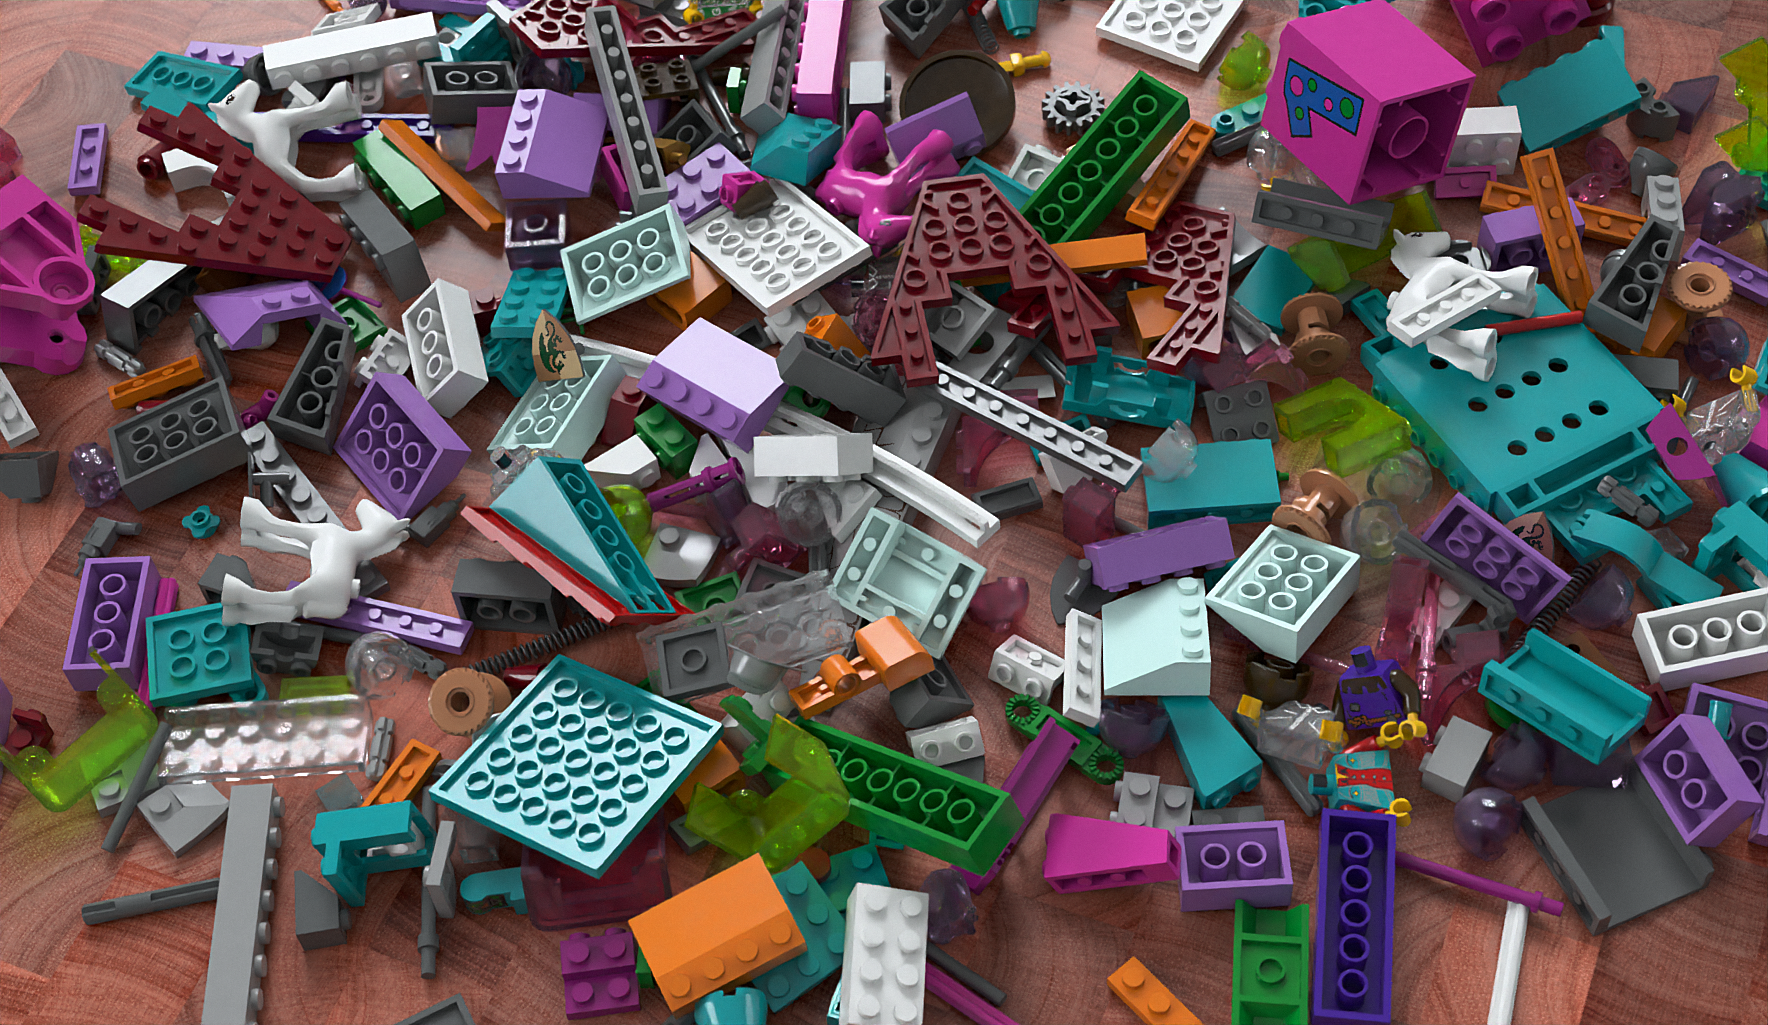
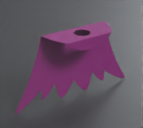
(489, 134)
(1689, 465)

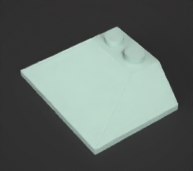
(907, 576)

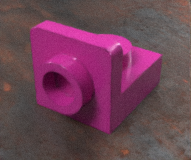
(736, 185)

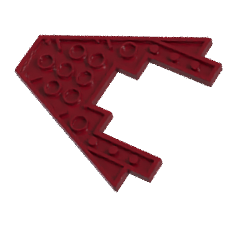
(558, 29)
(263, 232)
(969, 232)
(1184, 253)

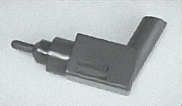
(434, 522)
(102, 538)

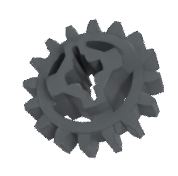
(1072, 107)

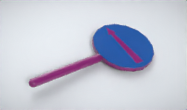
(337, 286)

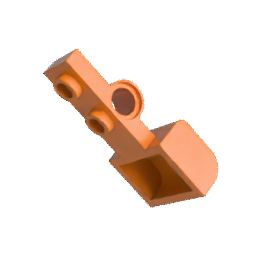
(886, 656)

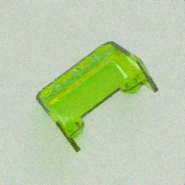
(1748, 141)
(1331, 262)
(95, 754)
(790, 816)

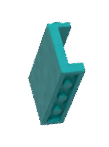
(1571, 96)
(1230, 482)
(1566, 697)

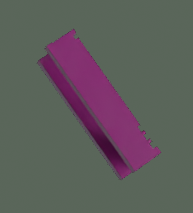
(1028, 786)

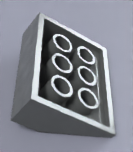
(179, 444)

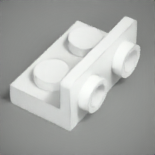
(388, 356)
(1026, 669)
(947, 741)

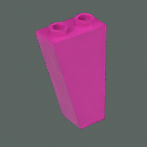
(1106, 854)

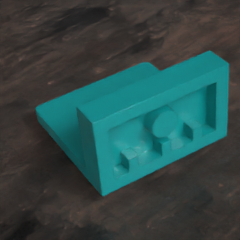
(510, 362)

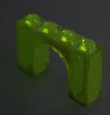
(1372, 429)

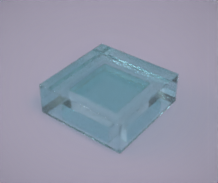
(339, 794)

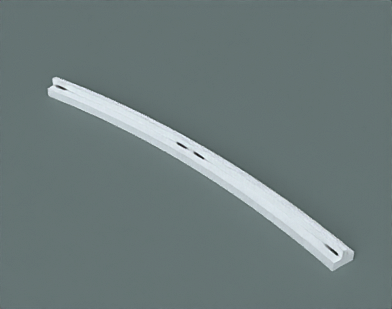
(889, 472)

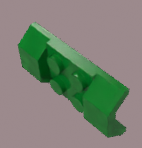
(1270, 966)

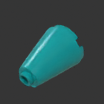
(1019, 16)
(1743, 481)
(744, 1008)

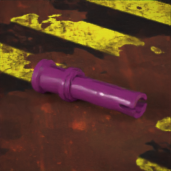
(709, 477)

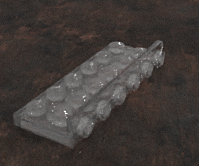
(780, 624)
(266, 739)

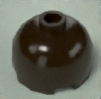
(1276, 680)

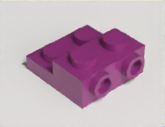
(600, 974)

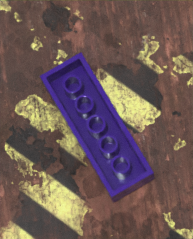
(1354, 919)

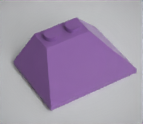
(242, 311)

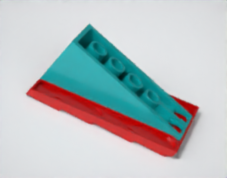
(569, 534)

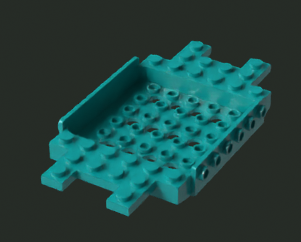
(1474, 445)

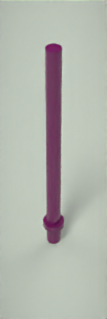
(1535, 902)

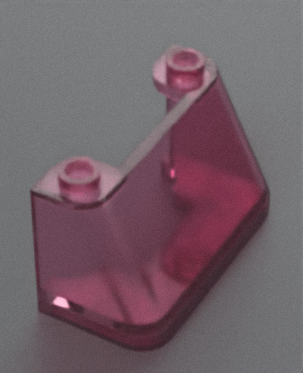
(570, 899)

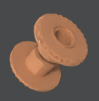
(1699, 290)
(1315, 348)
(1324, 497)
(465, 700)

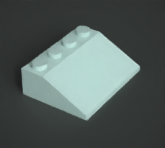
(627, 263)
(563, 412)
(1285, 590)
(1158, 641)

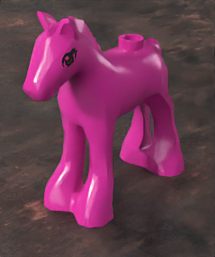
(881, 199)

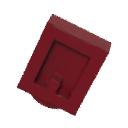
(1660, 712)
(30, 731)

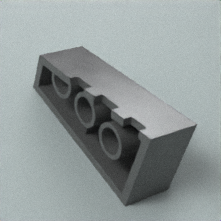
(918, 21)
(385, 243)
(1631, 289)
(144, 299)
(842, 378)
(316, 390)

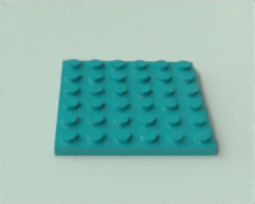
(577, 764)

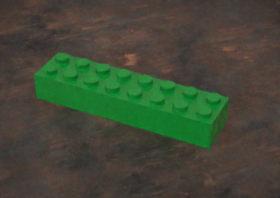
(1107, 161)
(916, 801)

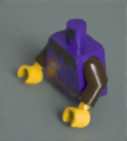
(1376, 694)

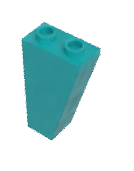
(1210, 750)

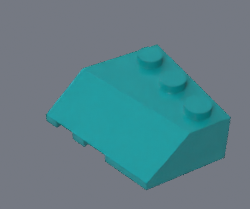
(797, 149)

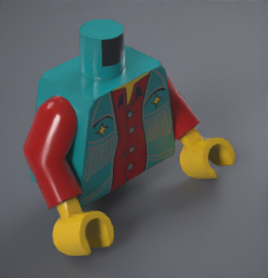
(1363, 778)

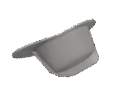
(755, 674)

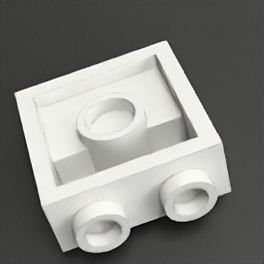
(348, 19)
(1033, 166)
(785, 324)

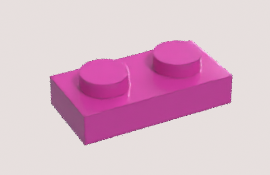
(1464, 182)

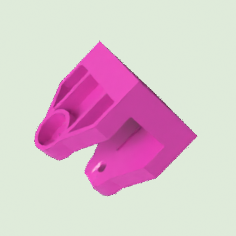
(41, 281)

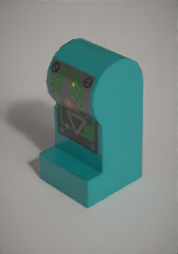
(494, 890)

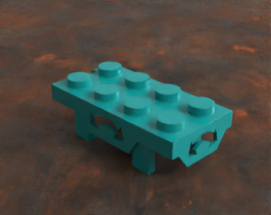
(1128, 396)

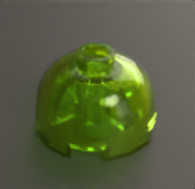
(1246, 64)
(630, 509)

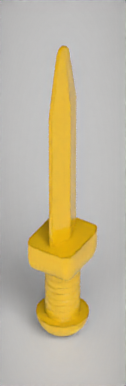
(1018, 64)

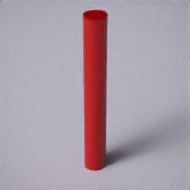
(1537, 323)

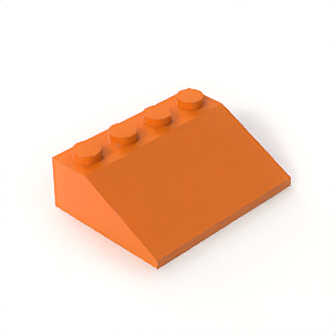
(717, 935)

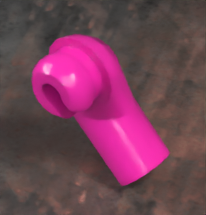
(260, 410)

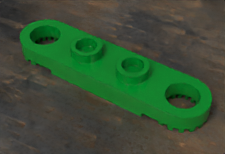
(1088, 752)

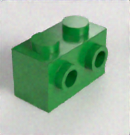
(667, 440)

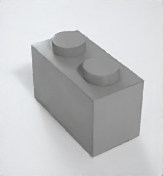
(1455, 759)

